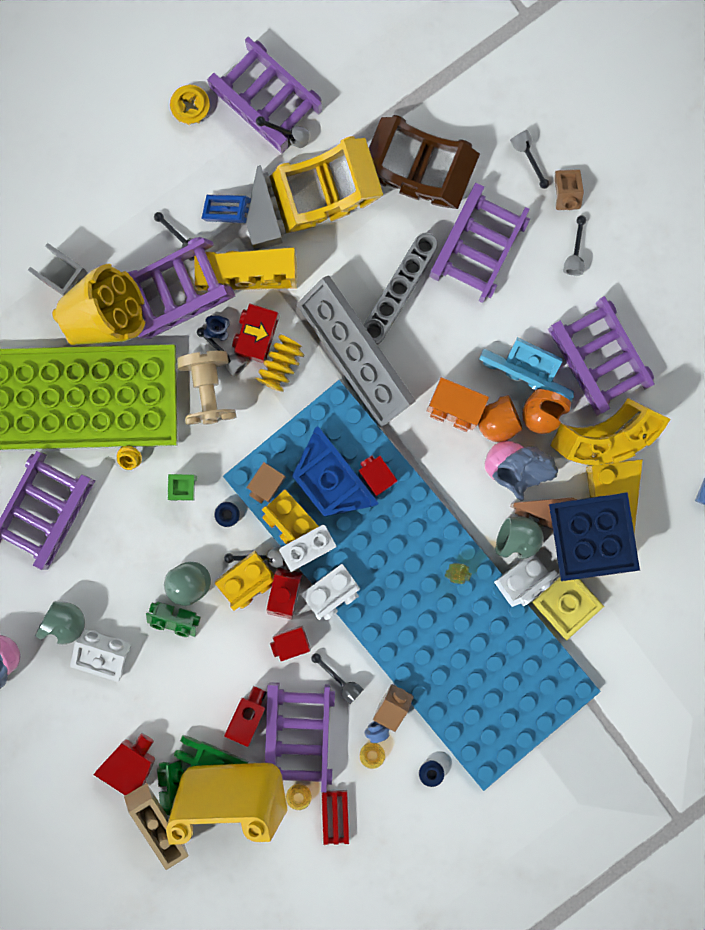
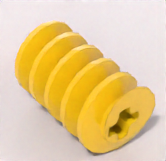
(281, 363)

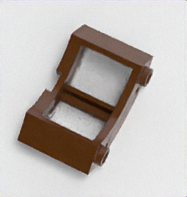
(422, 162)

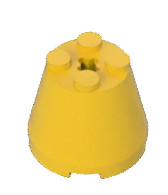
(101, 308)

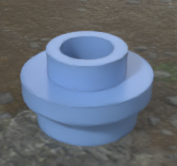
(376, 732)

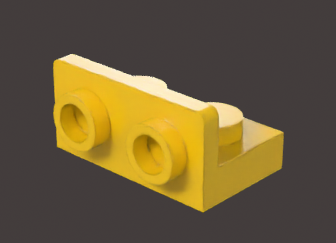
(288, 517)
(245, 581)

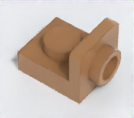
(568, 189)

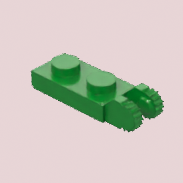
(206, 754)

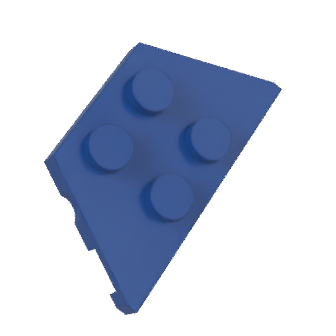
(330, 479)

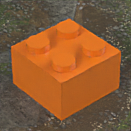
(457, 405)

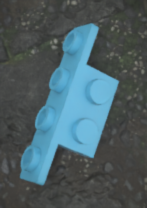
(530, 365)

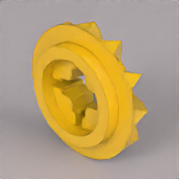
(189, 93)

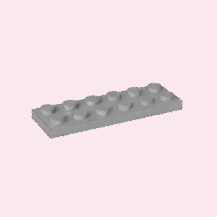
(355, 351)

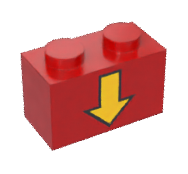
(256, 333)

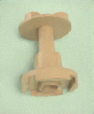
(205, 378)

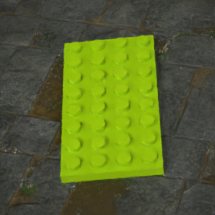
(88, 397)

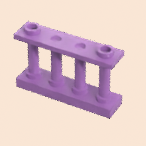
(241, 102)
(465, 223)
(194, 303)
(587, 377)
(67, 509)
(276, 723)

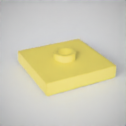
(567, 605)

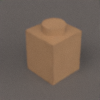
(265, 483)
(393, 708)

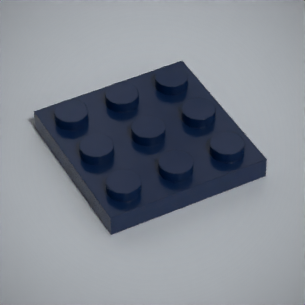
(594, 537)

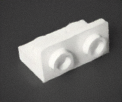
(307, 548)
(524, 580)
(330, 592)
(100, 655)

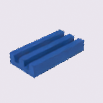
(241, 210)

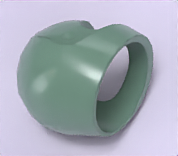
(524, 537)
(187, 583)
(63, 621)

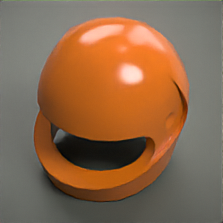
(541, 413)
(500, 420)

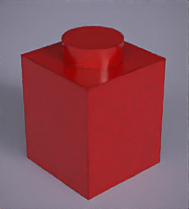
(377, 474)
(290, 643)

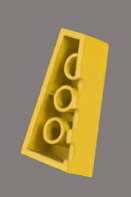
(251, 269)
(616, 479)

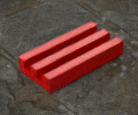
(335, 839)

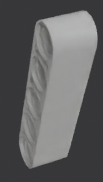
(404, 278)

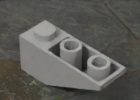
(261, 218)

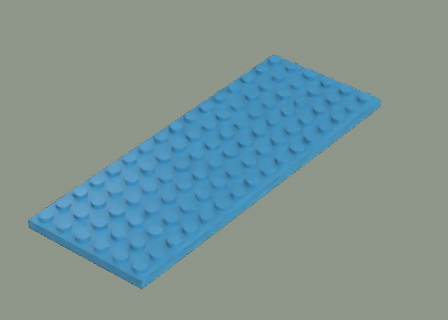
(476, 666)

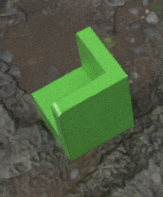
(181, 487)

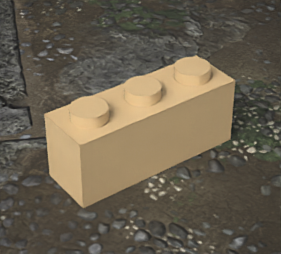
(152, 823)

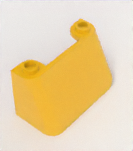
(229, 794)

